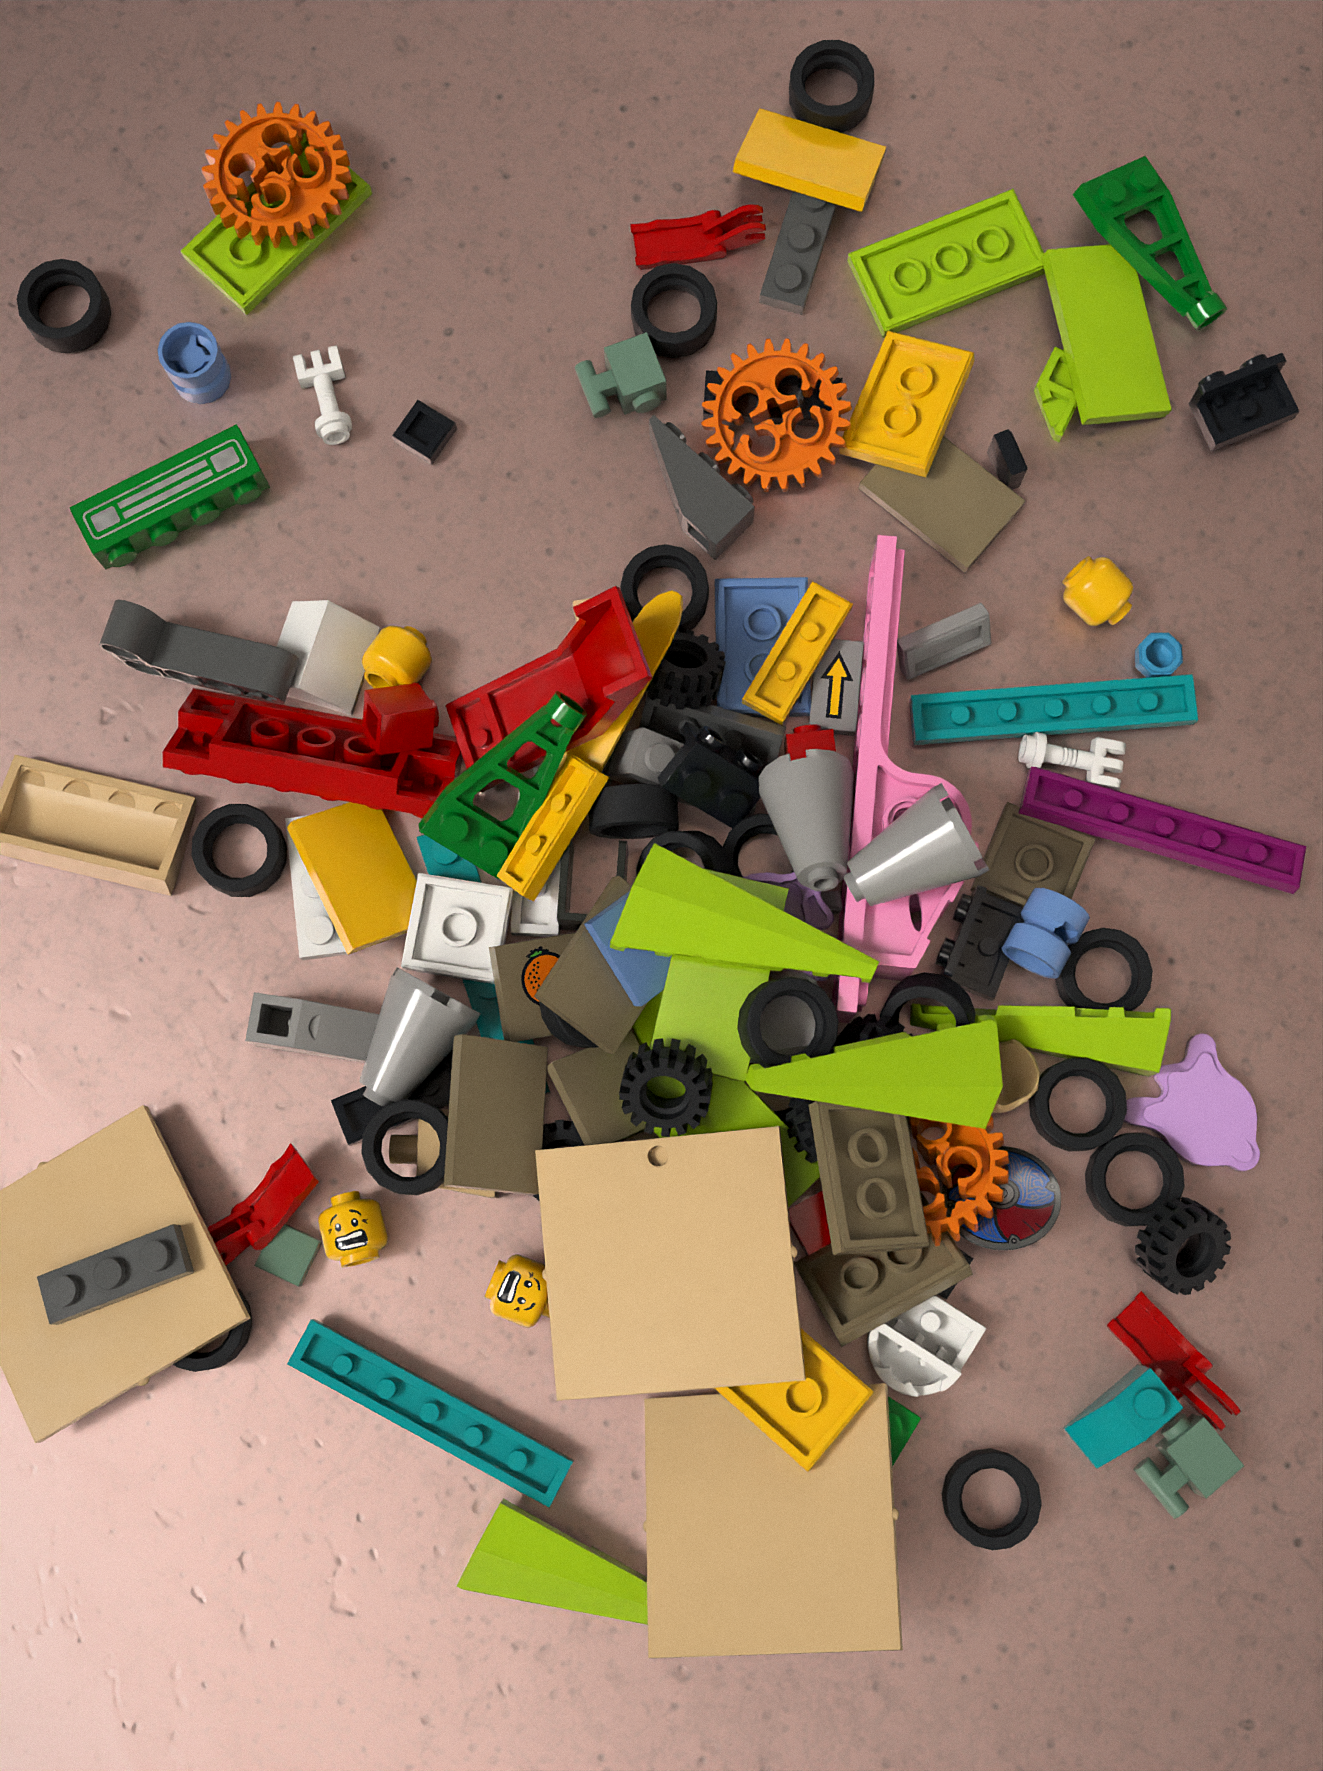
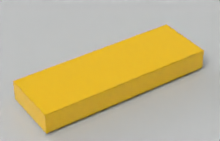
(797, 653)
(552, 827)

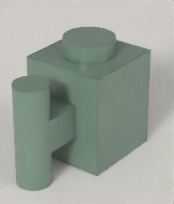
(631, 374)
(1195, 1459)

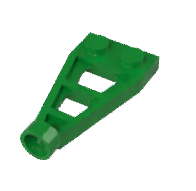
(1127, 192)
(477, 834)

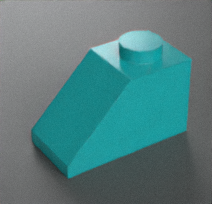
(1123, 1416)

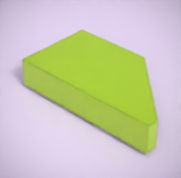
(1056, 394)

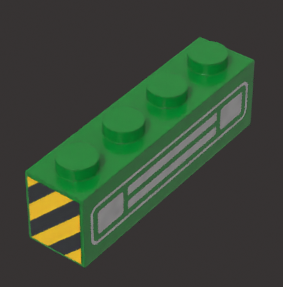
(170, 498)

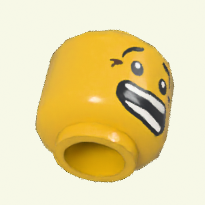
(352, 1229)
(518, 1291)

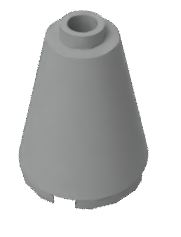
(811, 813)
(916, 853)
(411, 1037)

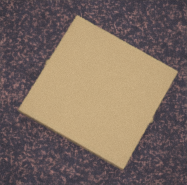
(75, 1207)
(669, 1264)
(758, 1548)

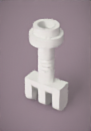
(332, 424)
(1035, 751)

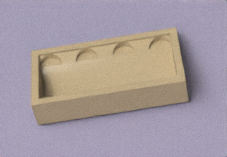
(94, 824)

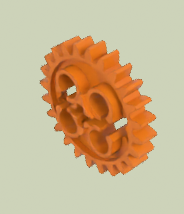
(277, 174)
(761, 376)
(959, 1146)

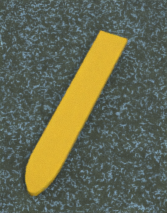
(655, 630)

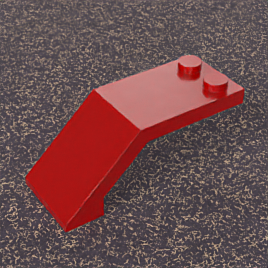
(593, 665)

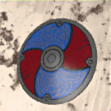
(1028, 1205)

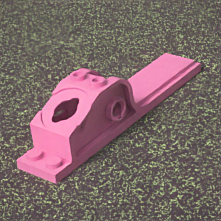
(881, 796)

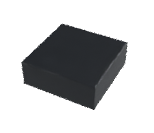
(424, 432)
(1007, 459)

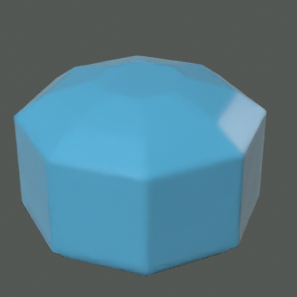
(1158, 655)

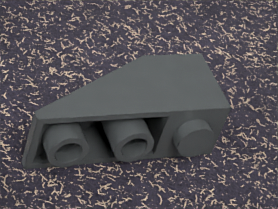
(704, 502)

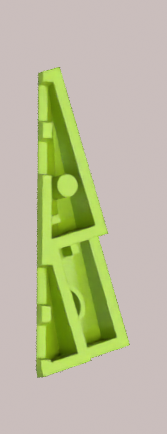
(698, 914)
(1113, 1037)
(928, 1076)
(544, 1566)

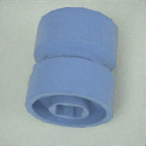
(194, 362)
(1047, 929)

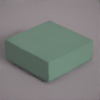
(289, 1255)

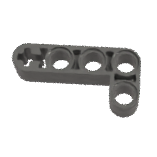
(197, 655)

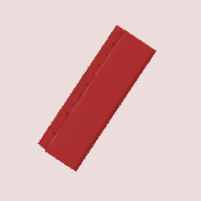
(305, 753)

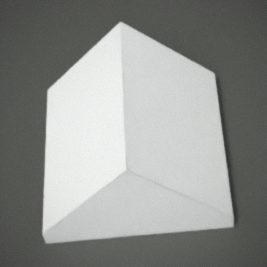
(330, 653)

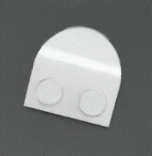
(923, 1347)

